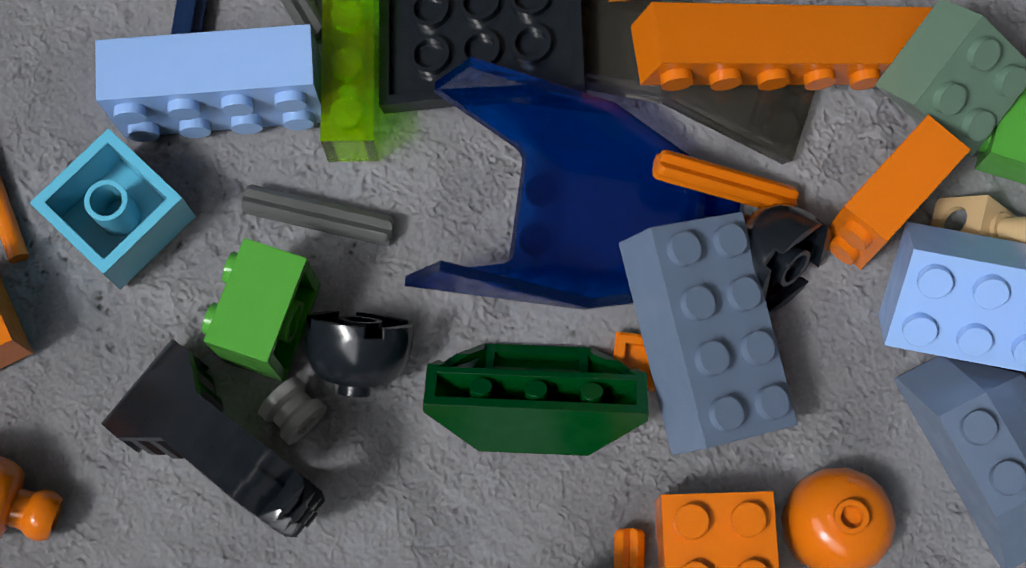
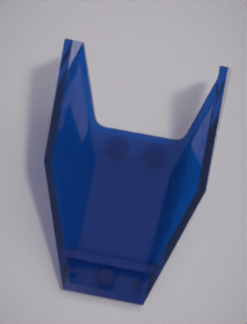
(578, 191)

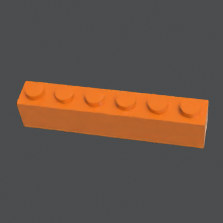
(769, 44)

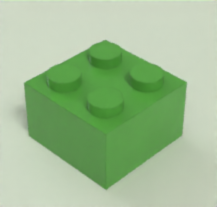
(261, 309)

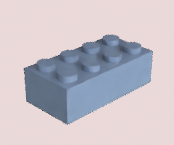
(707, 332)

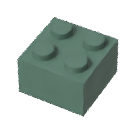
(956, 73)

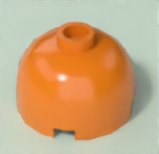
(838, 520)

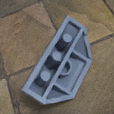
(979, 435)

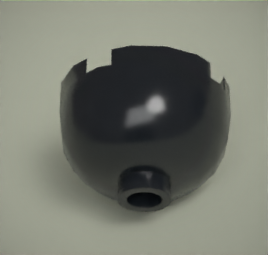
(782, 247)
(358, 349)

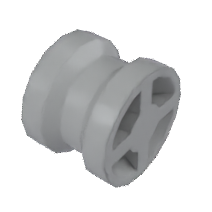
(292, 410)

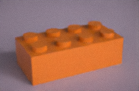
(716, 530)

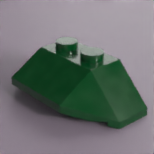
(535, 398)

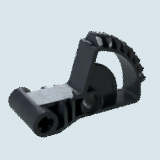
(179, 415)

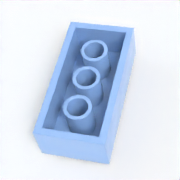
(210, 82)
(957, 297)

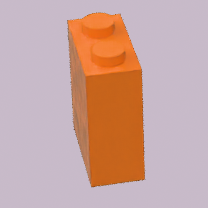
(894, 192)

